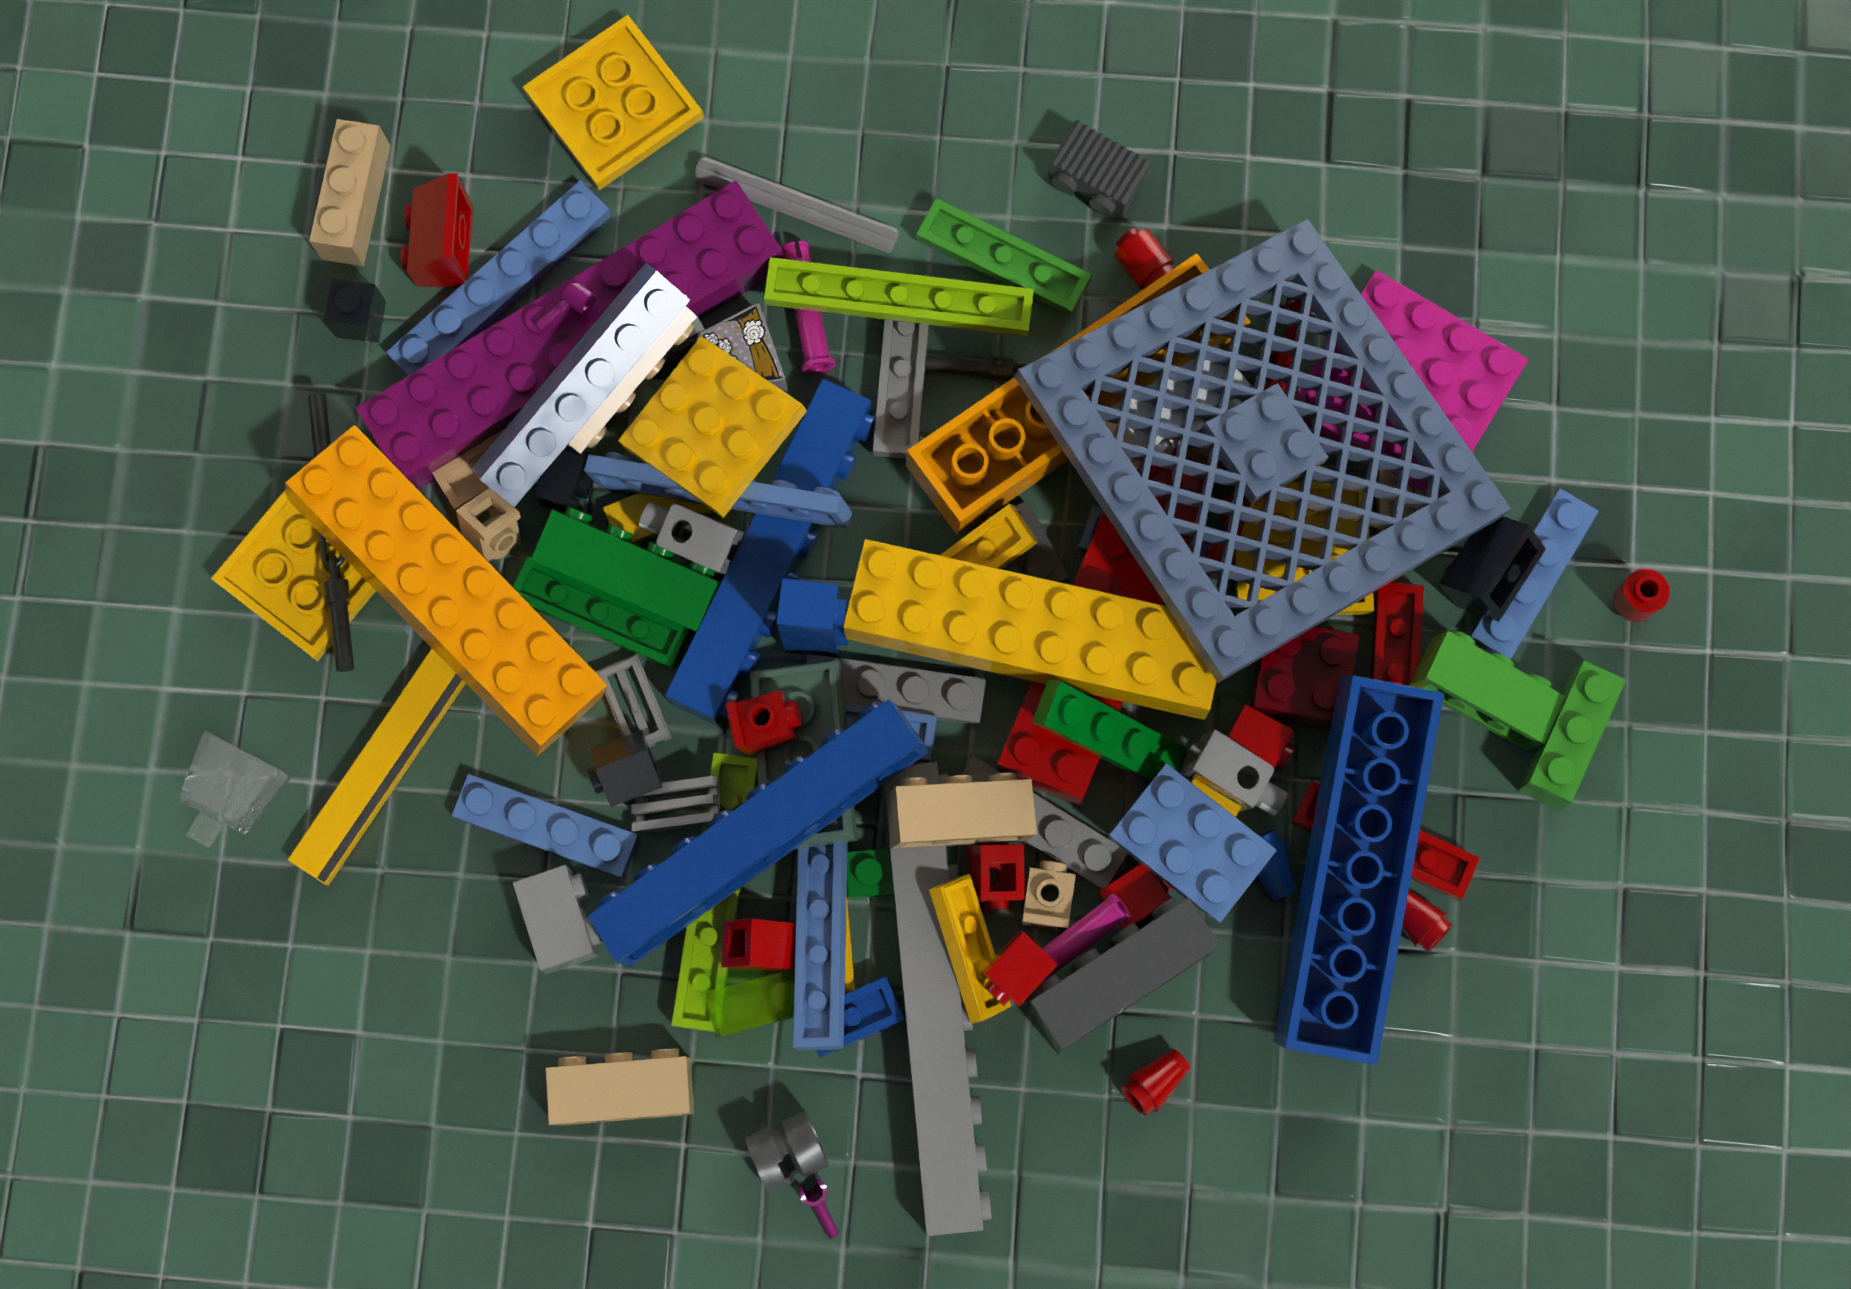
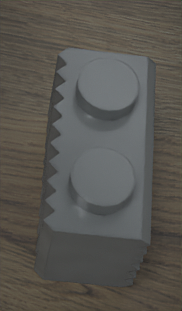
(1098, 170)

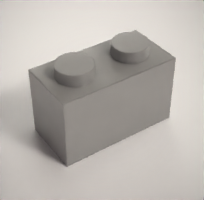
(557, 918)

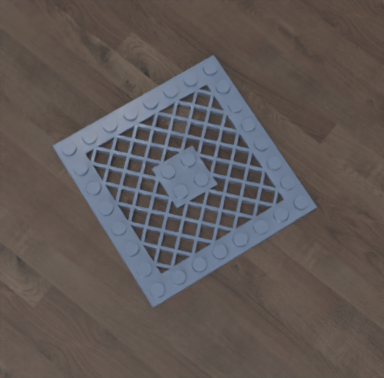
(1262, 447)

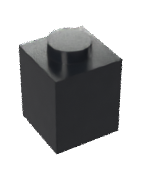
(355, 310)
(624, 769)

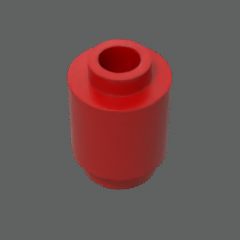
(1142, 257)
(1641, 595)

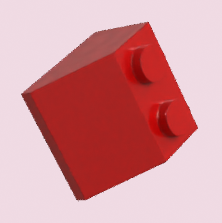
(438, 233)

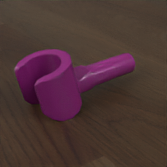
(573, 296)
(816, 1199)

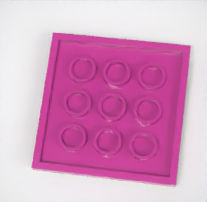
(1454, 360)

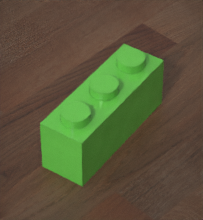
(1489, 689)
(1565, 756)

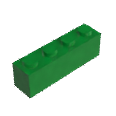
(626, 569)

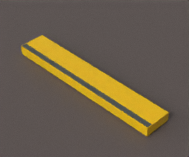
(377, 769)

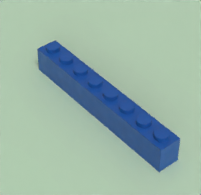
(769, 551)
(757, 832)

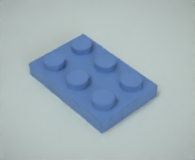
(1192, 843)

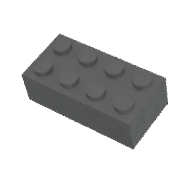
(1122, 975)

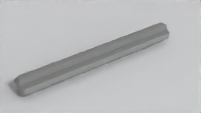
(799, 205)

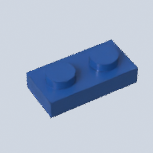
(868, 1012)

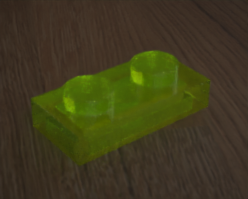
(752, 1003)

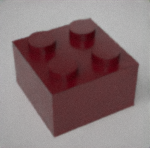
(1302, 677)

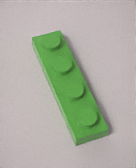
(1003, 256)

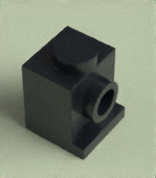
(565, 482)

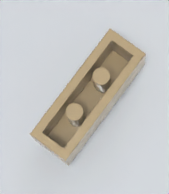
(350, 192)
(960, 811)
(619, 1088)

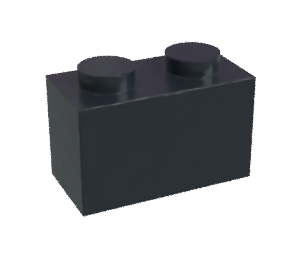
(1492, 567)

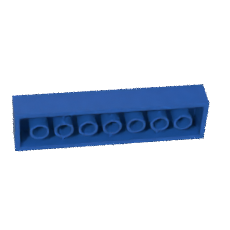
(1358, 869)

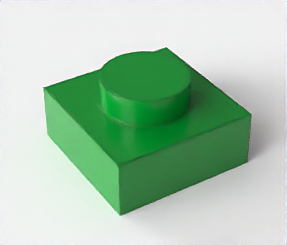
(869, 874)

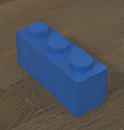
(811, 618)

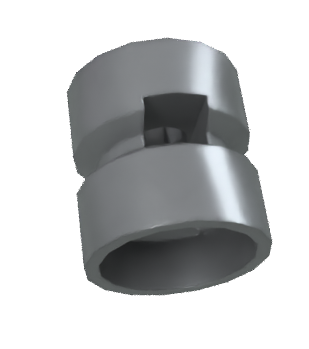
(786, 1152)

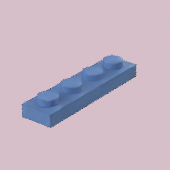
(1560, 532)
(545, 826)

